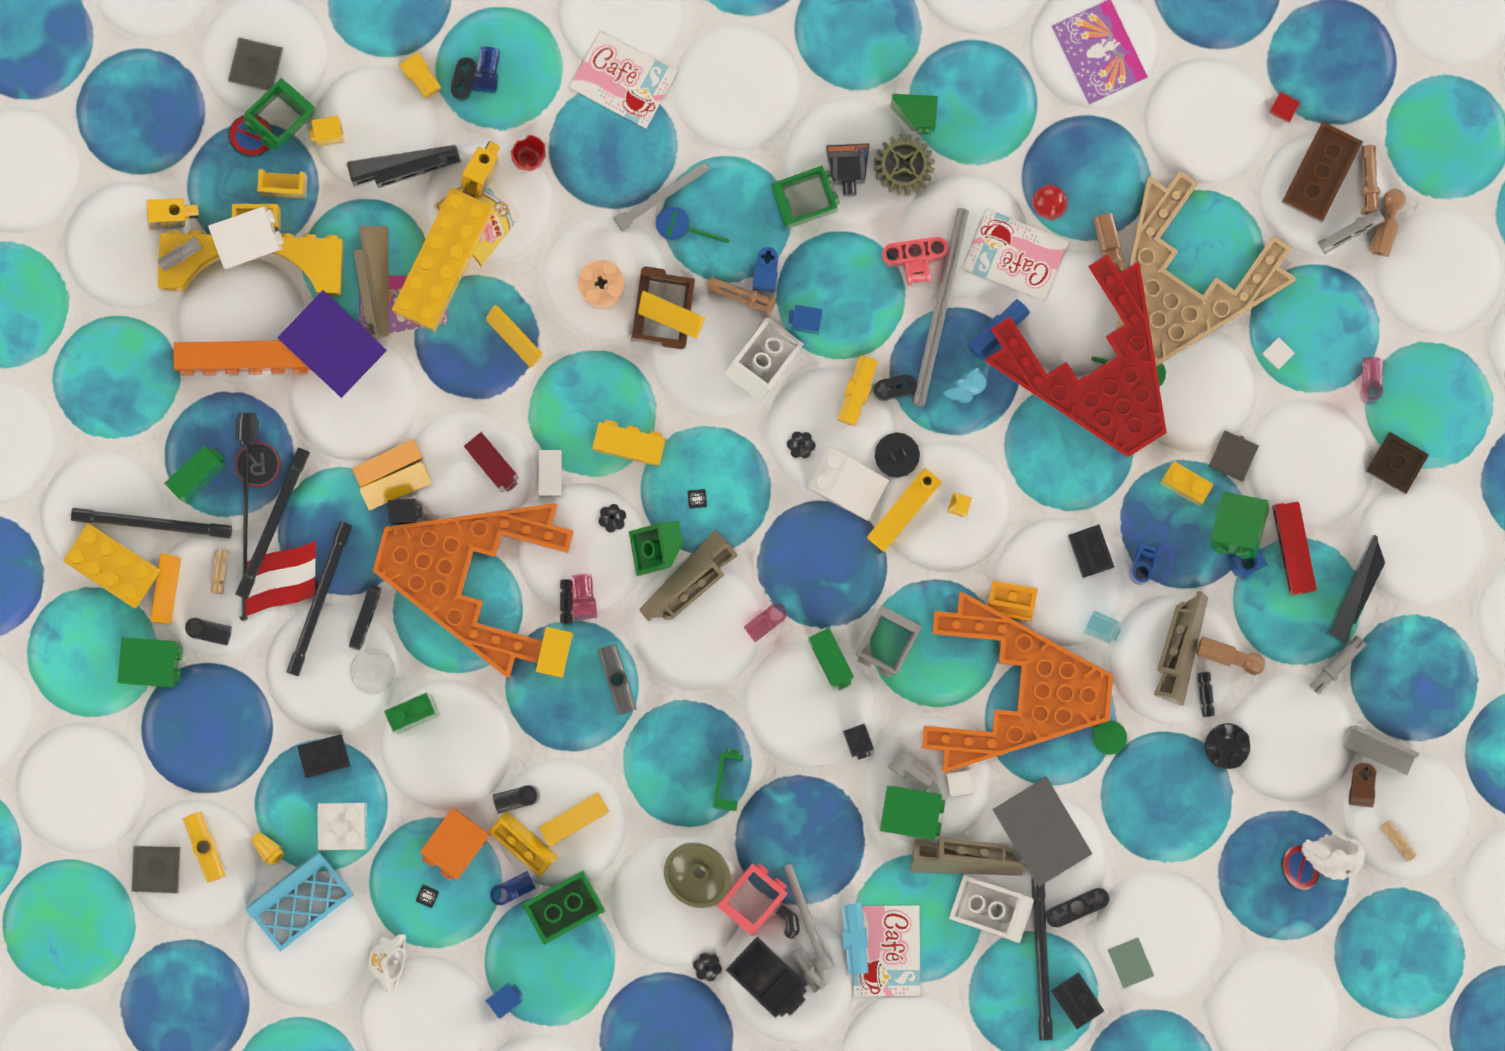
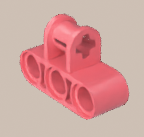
(916, 267)

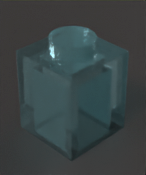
(1102, 627)

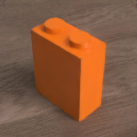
(454, 844)

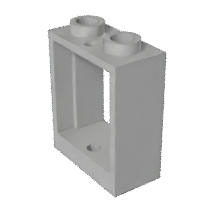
(898, 620)

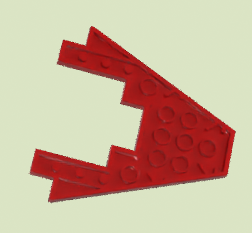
(1115, 400)

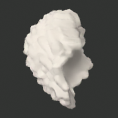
(1335, 856)

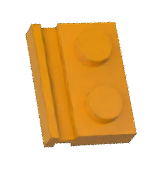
(1013, 599)

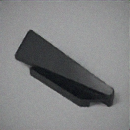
(401, 166)
(1357, 592)

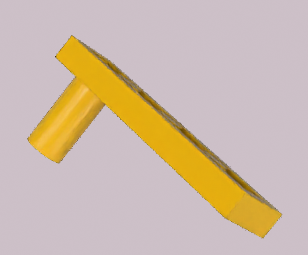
(904, 510)

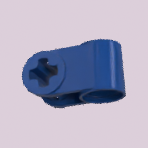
(766, 274)
(1146, 558)

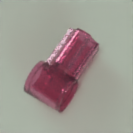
(1371, 378)
(584, 602)
(764, 623)

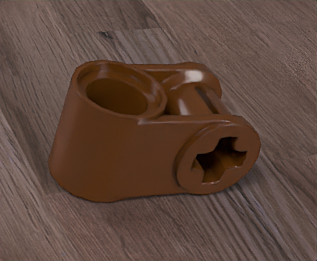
(1362, 791)

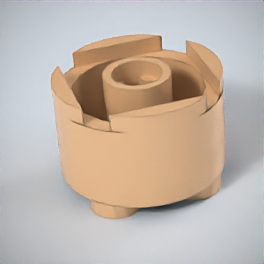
(612, 291)

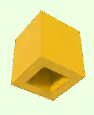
(326, 131)

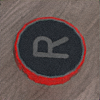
(263, 464)

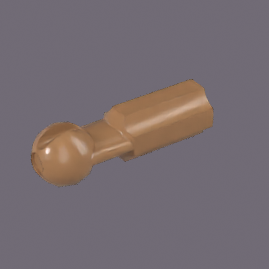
(1385, 231)
(1108, 239)
(1227, 655)

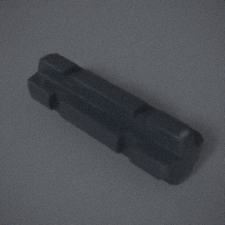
(566, 598)
(1206, 694)

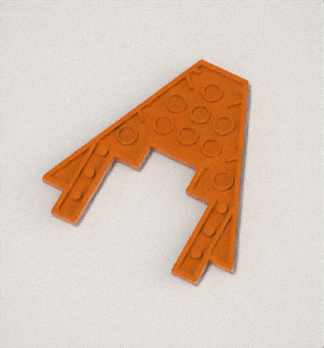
(432, 563)
(1055, 688)

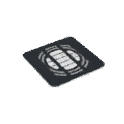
(697, 498)
(427, 896)

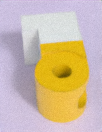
(960, 506)

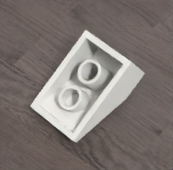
(763, 359)
(847, 484)
(991, 909)

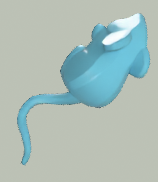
(971, 384)

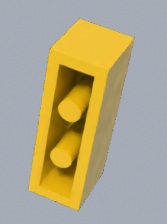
(629, 443)

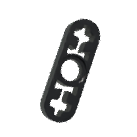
(365, 617)
(1095, 905)

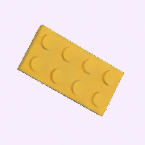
(111, 565)

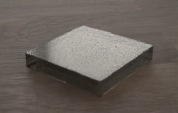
(255, 64)
(155, 869)

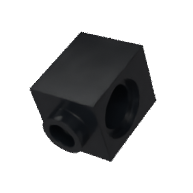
(404, 511)
(851, 733)

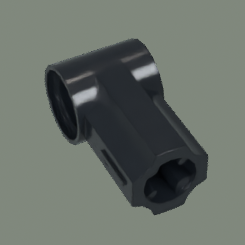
(210, 632)
(514, 799)

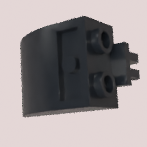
(768, 979)

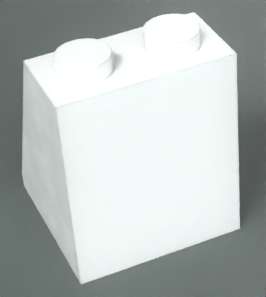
(246, 237)

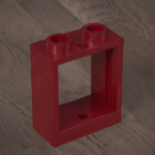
(492, 462)

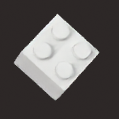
(342, 826)

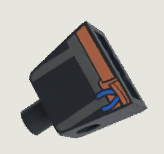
(848, 165)

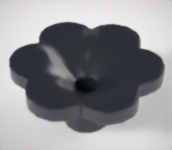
(801, 451)
(612, 524)
(710, 960)

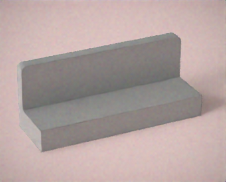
(1380, 749)

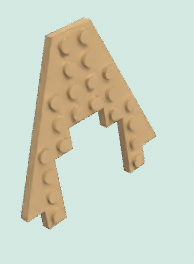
(1174, 309)

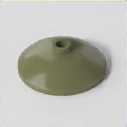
(692, 884)

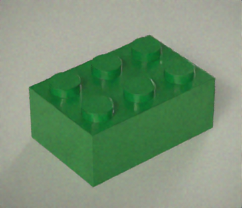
(563, 907)

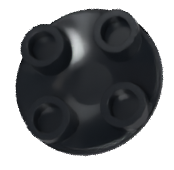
(1227, 746)

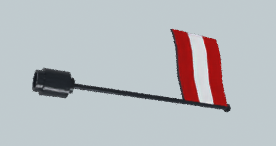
(283, 575)

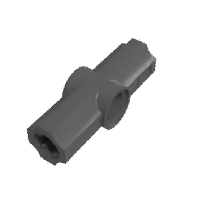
(621, 694)

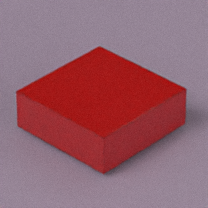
(1284, 107)

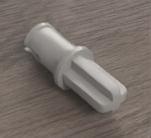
(179, 254)
(807, 970)

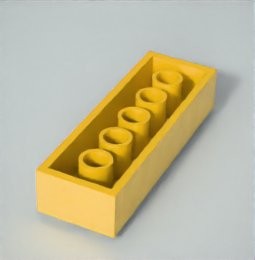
(443, 259)

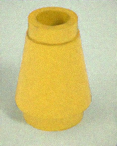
(268, 849)

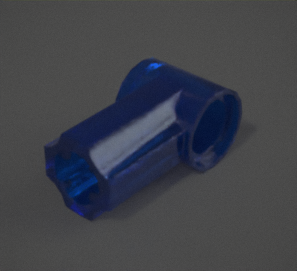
(486, 75)
(514, 887)

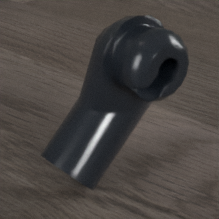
(792, 922)

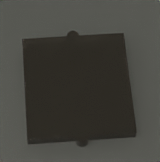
(1233, 456)

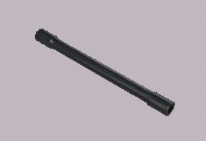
(92, 516)
(339, 541)
(248, 579)
(1045, 1019)

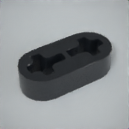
(458, 78)
(893, 382)

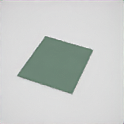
(1130, 962)

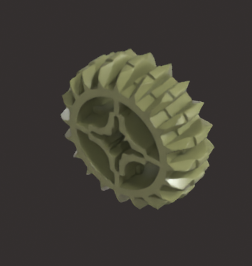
(896, 157)

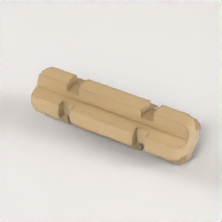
(219, 571)
(1398, 841)

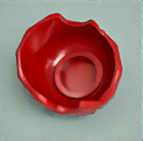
(528, 153)
(1050, 202)

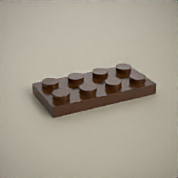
(1322, 171)

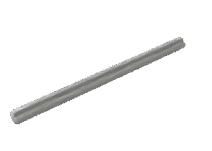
(940, 307)

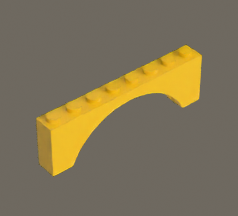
(317, 257)

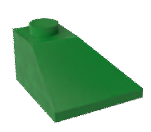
(916, 111)
(655, 546)

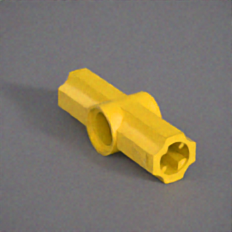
(857, 390)
(199, 832)

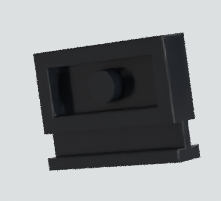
(1090, 551)
(323, 756)
(1077, 1000)

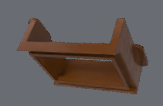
(659, 275)

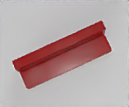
(1294, 548)

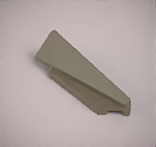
(374, 278)
(690, 579)
(1180, 649)
(964, 857)

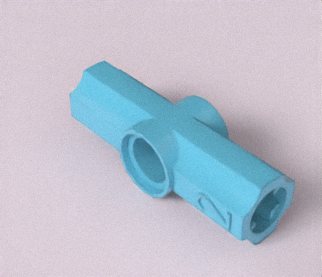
(855, 938)

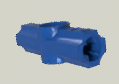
(987, 340)

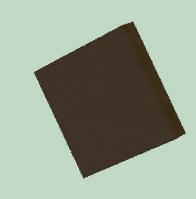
(1397, 463)

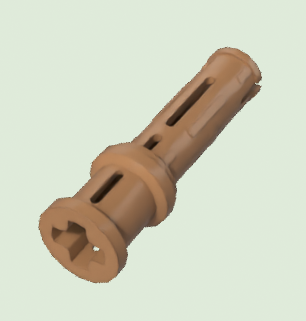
(1370, 190)
(754, 296)

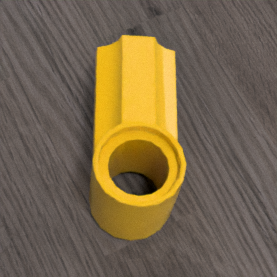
(417, 71)

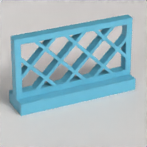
(285, 886)

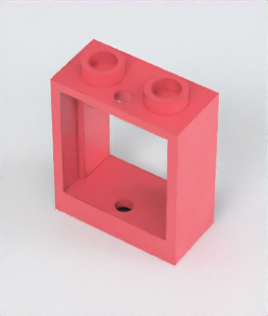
(762, 872)

